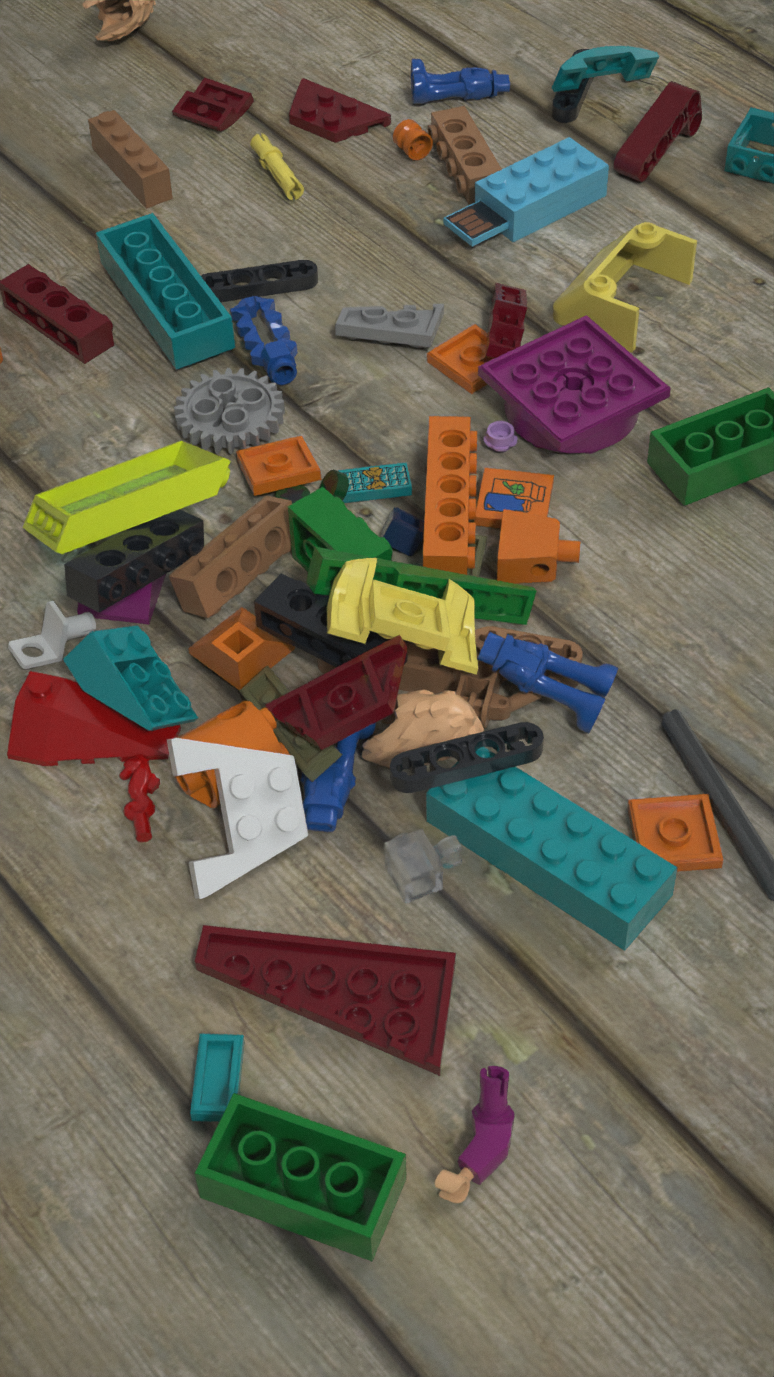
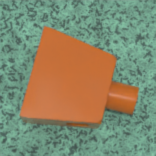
(531, 548)

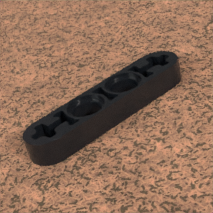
(572, 99)
(293, 276)
(464, 750)

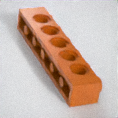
(448, 494)

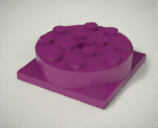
(573, 388)

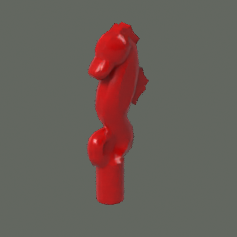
(139, 786)

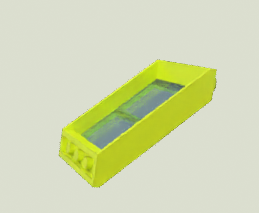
(125, 495)

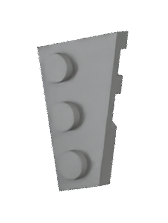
(401, 326)

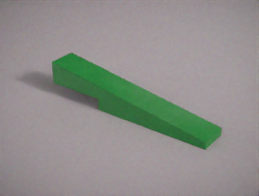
(492, 598)

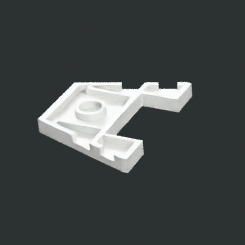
(257, 803)

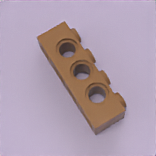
(462, 149)
(234, 558)

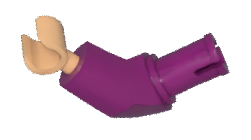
(492, 1137)

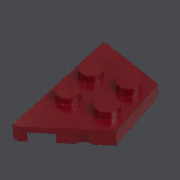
(332, 113)
(344, 697)

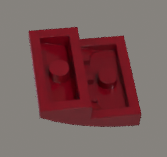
(213, 105)

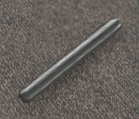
(721, 799)

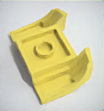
(366, 605)

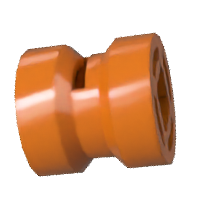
(412, 139)

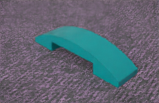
(630, 61)

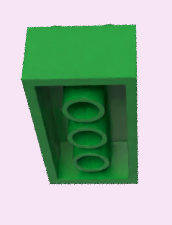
(716, 447)
(302, 1176)

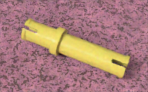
(272, 160)

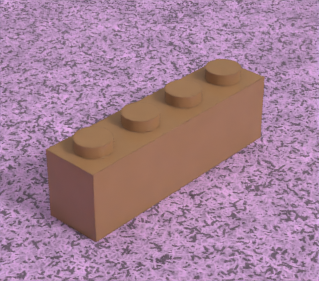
(130, 159)

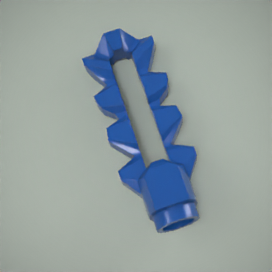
(275, 356)

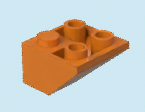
(239, 649)

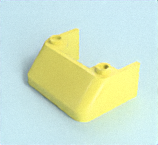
(596, 285)

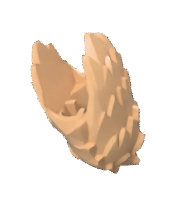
(120, 16)
(421, 721)

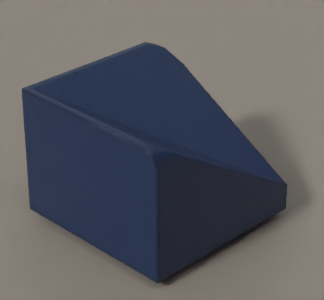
(403, 531)

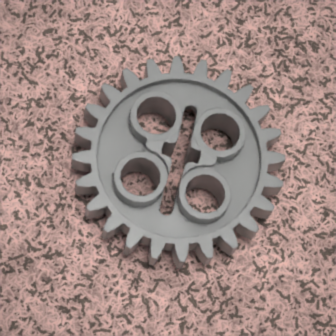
(229, 410)

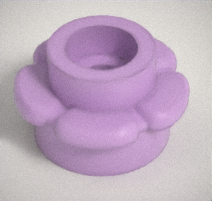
(500, 436)

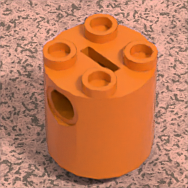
(237, 727)

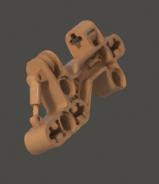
(479, 690)

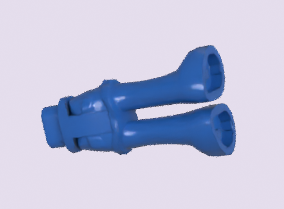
(467, 83)
(525, 667)
(329, 792)

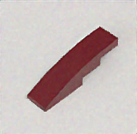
(506, 320)

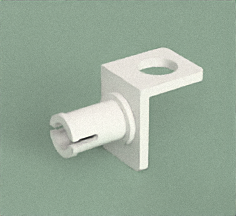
(54, 634)

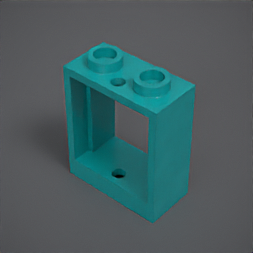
(740, 160)

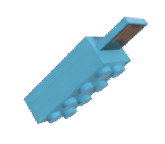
(532, 193)

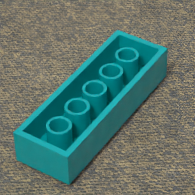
(165, 291)
(555, 850)

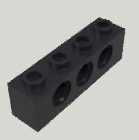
(133, 559)
(300, 618)

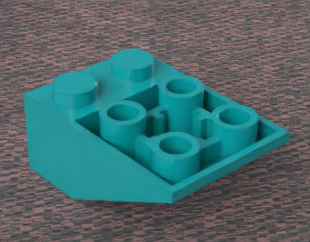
(129, 677)

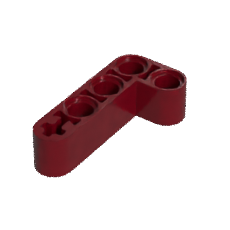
(673, 112)

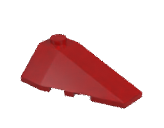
(62, 722)

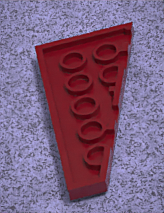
(363, 990)

